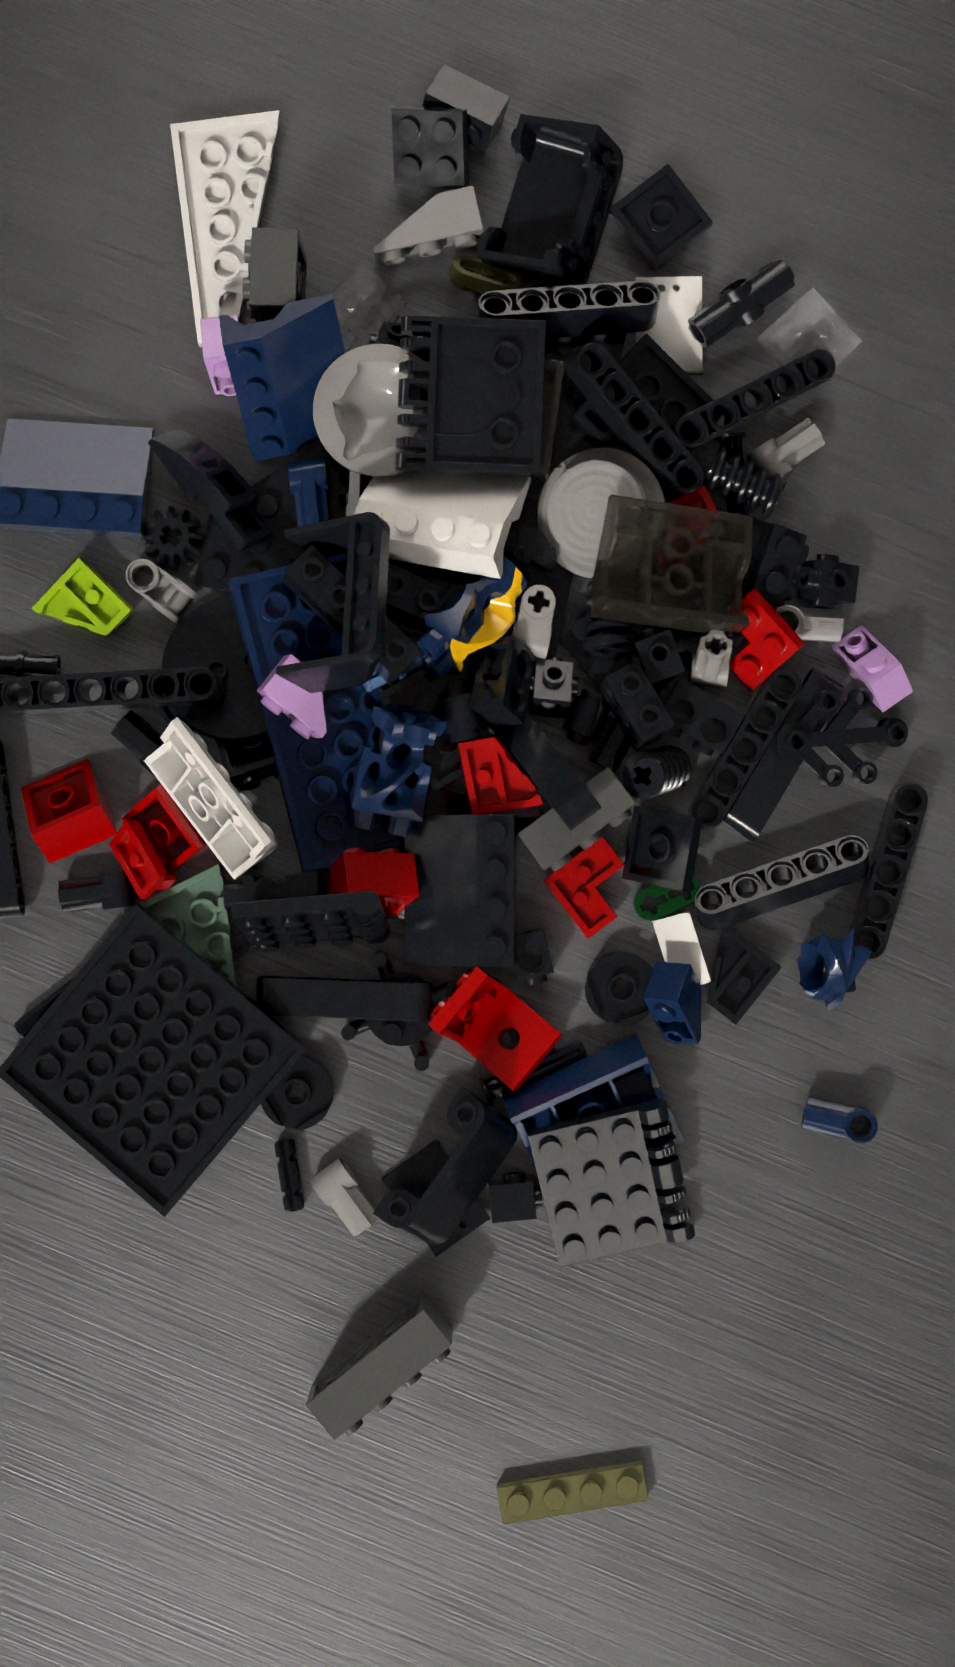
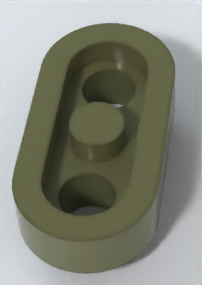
(475, 275)

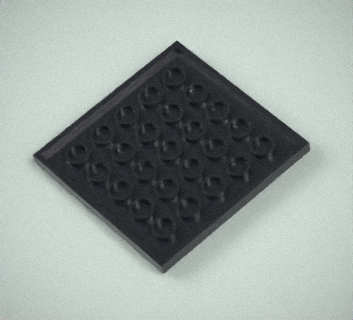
(151, 1059)

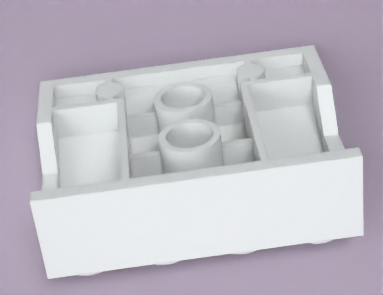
(448, 517)
(210, 800)

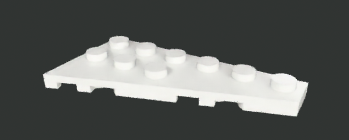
(222, 194)

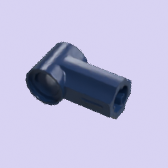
(309, 485)
(835, 1119)

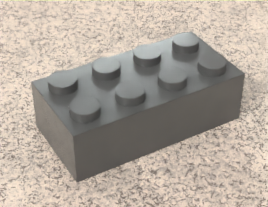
(380, 1367)

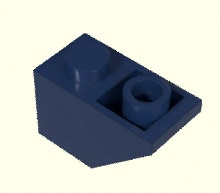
(675, 1002)

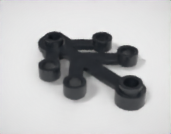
(836, 736)

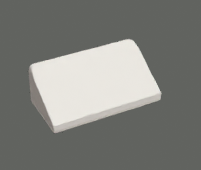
(680, 943)

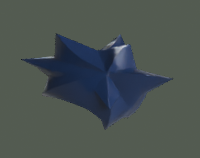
(830, 967)

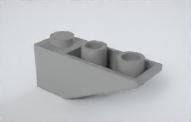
(441, 222)

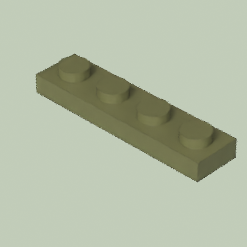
(572, 1492)

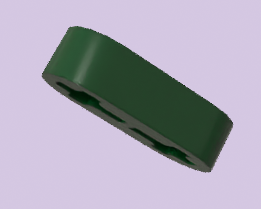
(666, 907)

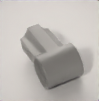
(787, 450)
(815, 623)
(711, 661)
(338, 1187)

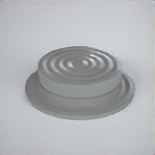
(359, 409)
(576, 502)

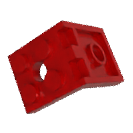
(481, 1015)

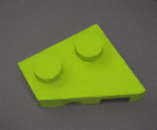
(85, 600)

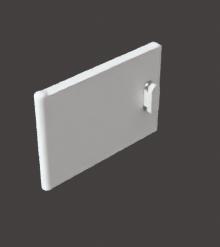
(672, 317)

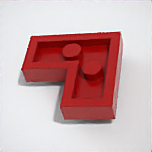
(770, 642)
(577, 883)

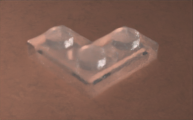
(810, 322)

